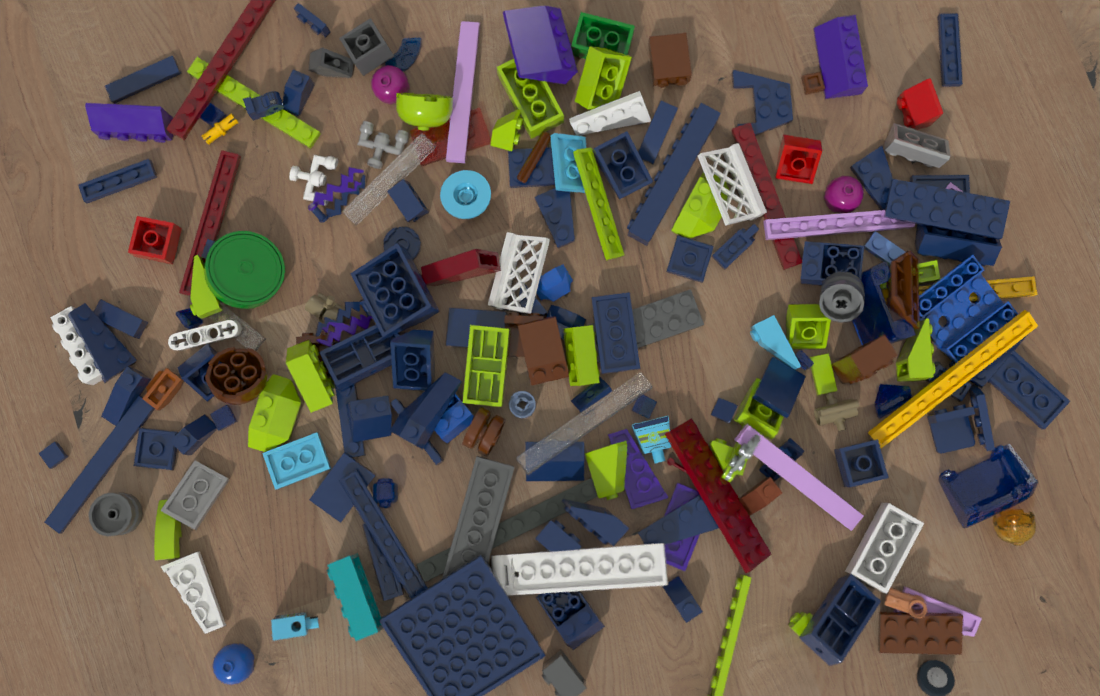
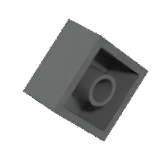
(366, 47)
(563, 675)

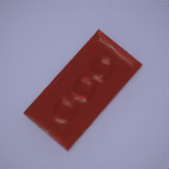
(477, 137)

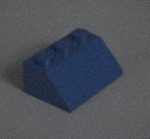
(413, 360)
(563, 467)

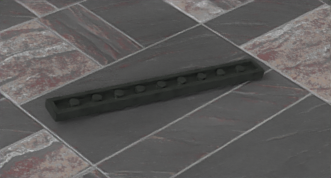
(518, 524)

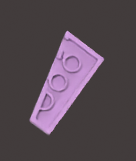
(970, 620)

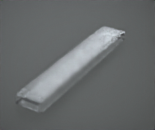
(393, 174)

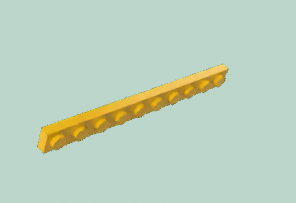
(953, 378)

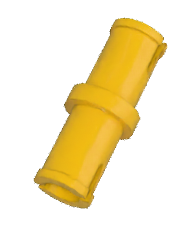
(220, 129)

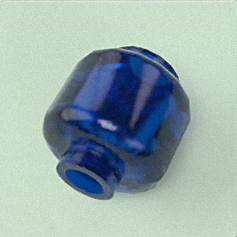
(385, 492)

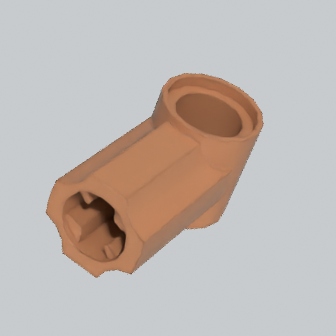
(904, 601)

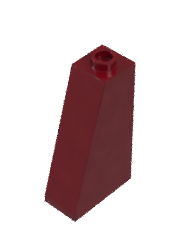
(461, 267)

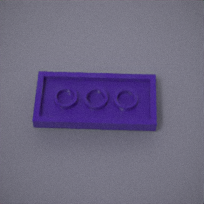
(680, 552)

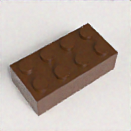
(864, 361)

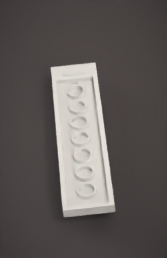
(581, 569)

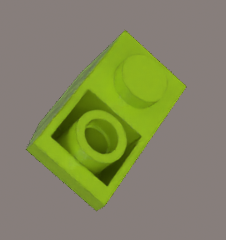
(505, 131)
(722, 453)

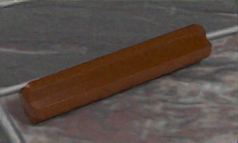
(534, 157)

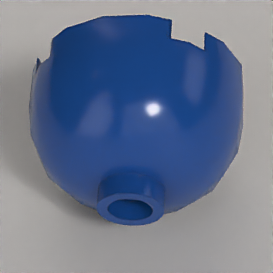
(233, 664)

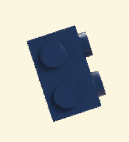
(952, 429)

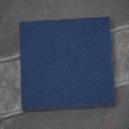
(690, 259)
(155, 449)

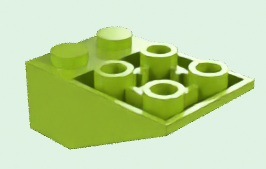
(916, 356)

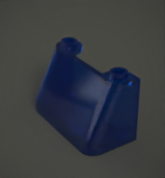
(876, 318)
(988, 486)

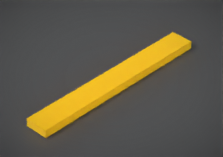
(1003, 288)

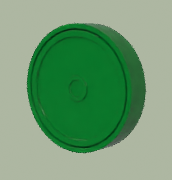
(244, 269)

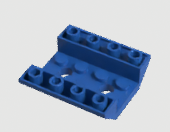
(967, 322)

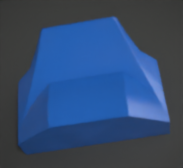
(554, 284)

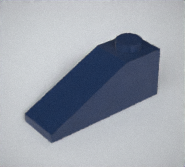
(124, 393)

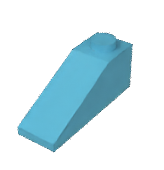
(771, 338)

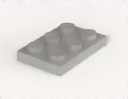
(195, 495)

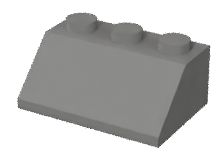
(917, 146)

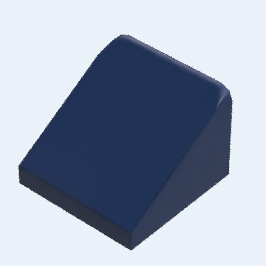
(724, 410)

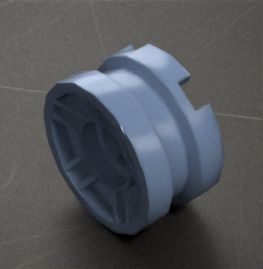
(514, 402)

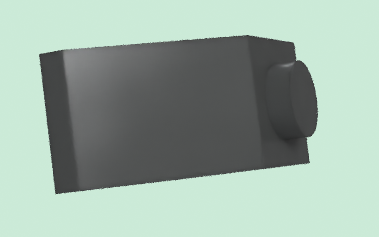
(330, 64)

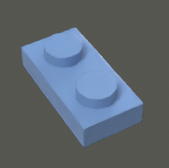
(882, 248)

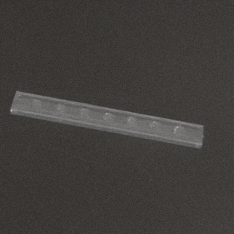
(583, 423)

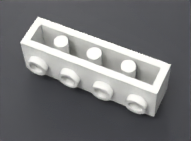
(74, 344)

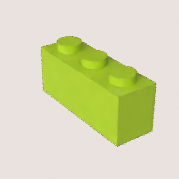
(581, 355)

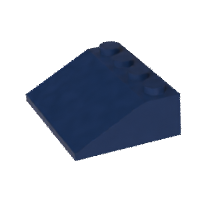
(394, 291)

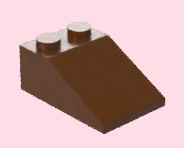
(543, 350)

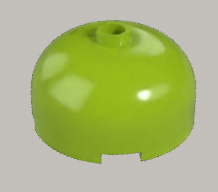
(424, 109)

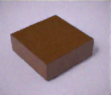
(813, 83)

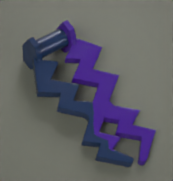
(343, 189)
(339, 325)

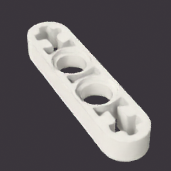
(204, 333)

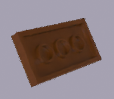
(926, 635)

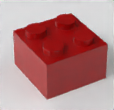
(154, 240)

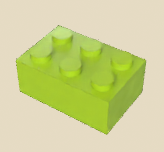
(310, 375)

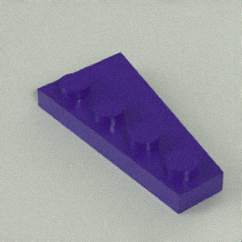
(640, 482)

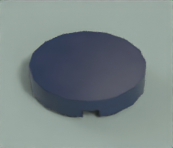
(406, 237)

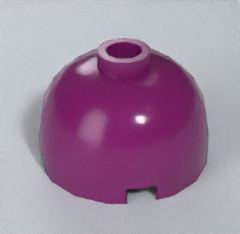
(388, 82)
(843, 194)

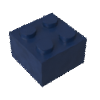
(861, 463)

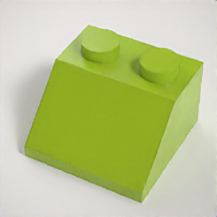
(806, 326)

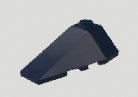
(424, 413)

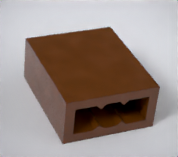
(669, 59)

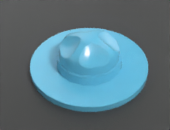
(465, 194)

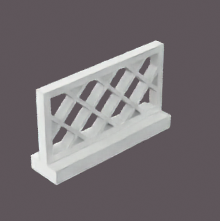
(742, 182)
(508, 261)

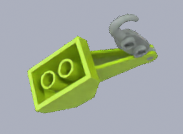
(760, 419)

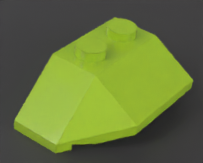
(700, 211)
(274, 414)

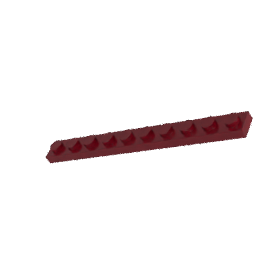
(219, 68)

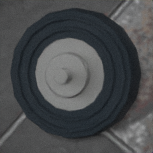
(935, 678)

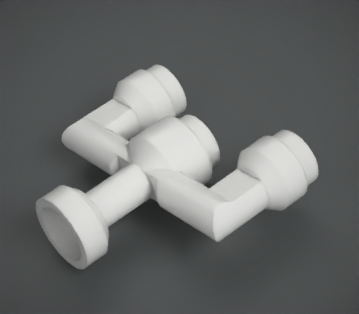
(315, 177)

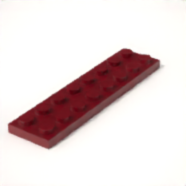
(718, 495)

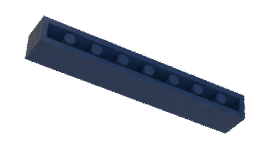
(674, 173)

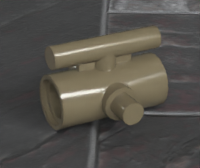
(323, 307)
(836, 412)

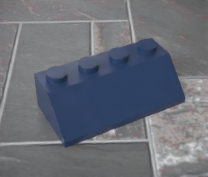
(956, 245)

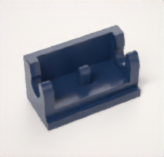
(408, 201)

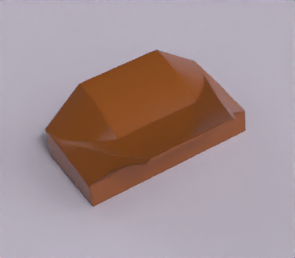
(162, 389)

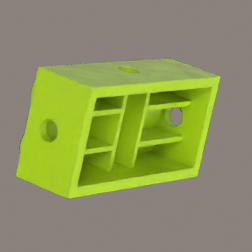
(486, 365)

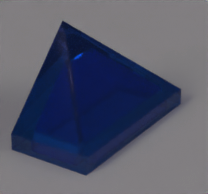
(891, 398)

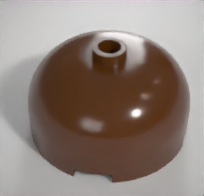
(245, 379)

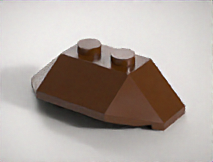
(904, 288)

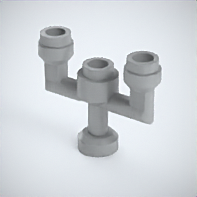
(381, 143)

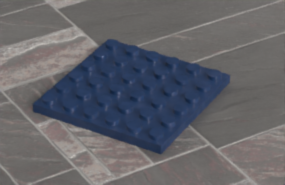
(463, 634)

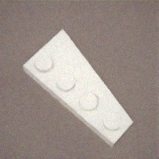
(616, 114)
(195, 587)

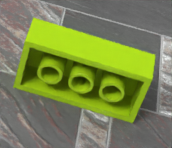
(533, 98)

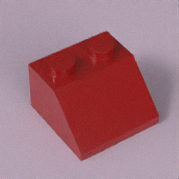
(920, 105)
(798, 159)

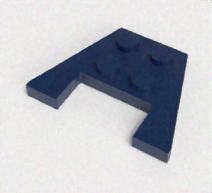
(770, 100)

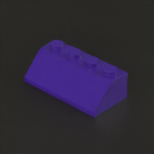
(840, 57)
(129, 122)

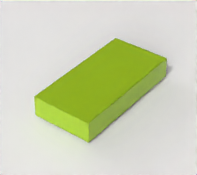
(823, 374)

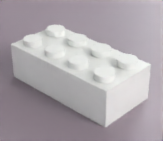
(884, 547)

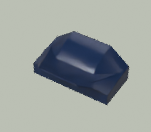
(565, 318)

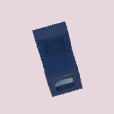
(791, 449)

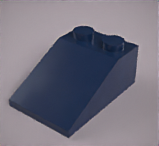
(622, 165)

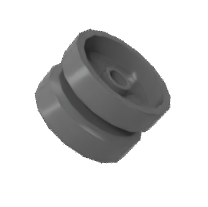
(842, 297)
(115, 514)

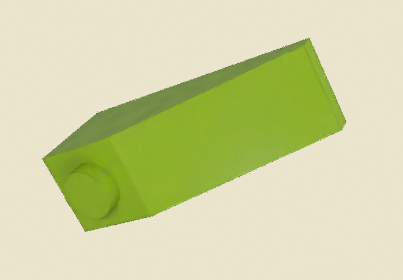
(202, 299)

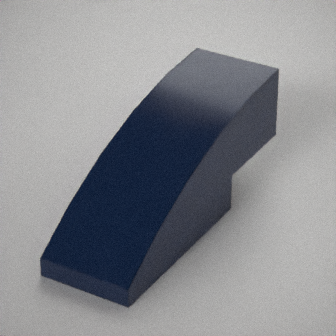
(657, 132)
(120, 319)

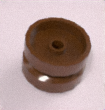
(481, 430)

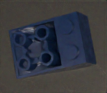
(828, 258)
(606, 525)
(571, 616)

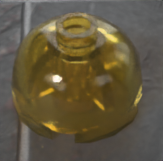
(1015, 526)

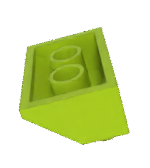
(602, 77)

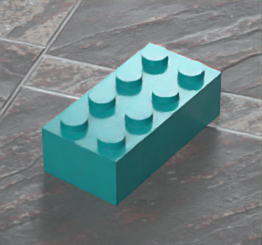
(355, 596)

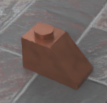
(760, 495)

